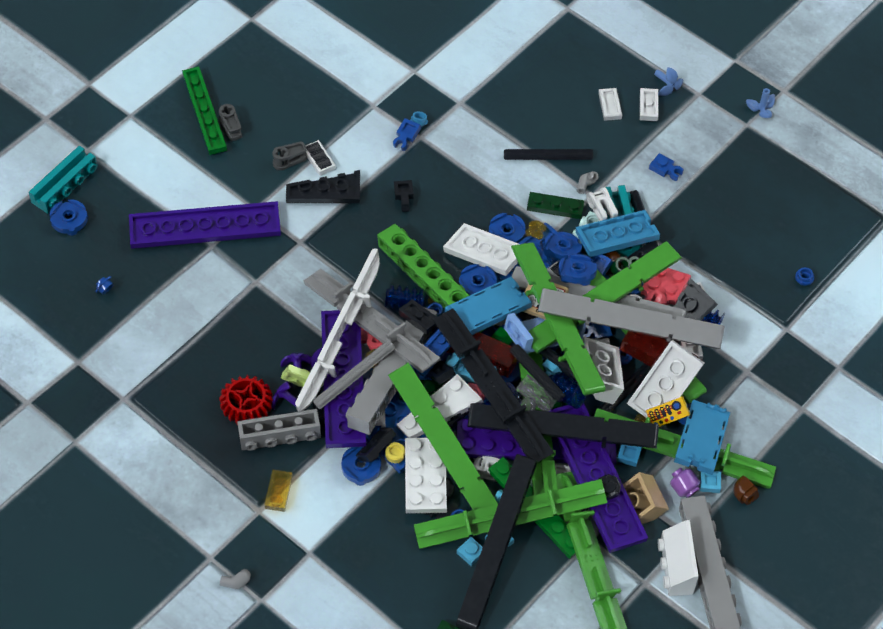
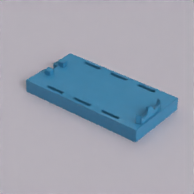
(617, 233)
(491, 305)
(702, 436)

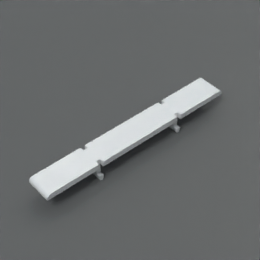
(332, 345)

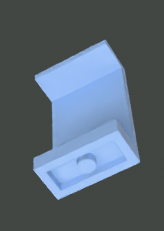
(519, 331)

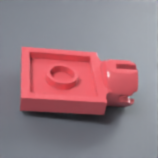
(666, 286)

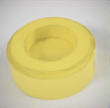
(395, 452)

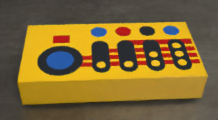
(668, 411)

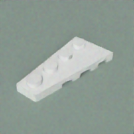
(449, 399)

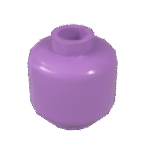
(685, 482)

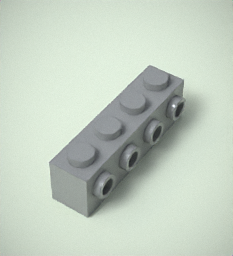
(279, 429)

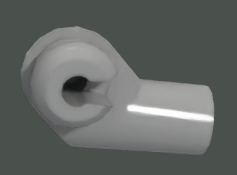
(585, 180)
(237, 581)

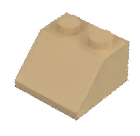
(646, 497)

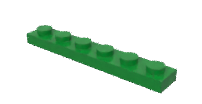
(204, 110)
(553, 527)

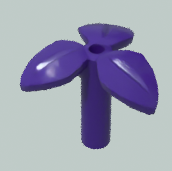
(296, 358)
(283, 393)

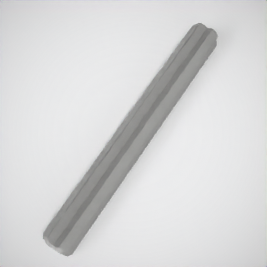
(355, 373)

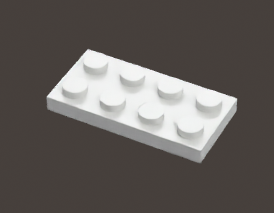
(482, 249)
(666, 378)
(424, 478)

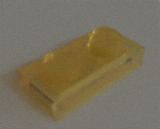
(278, 490)

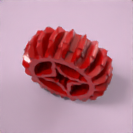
(243, 395)

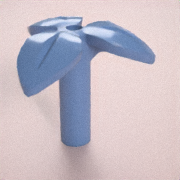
(670, 79)
(767, 101)

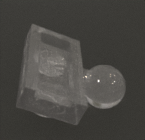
(534, 395)

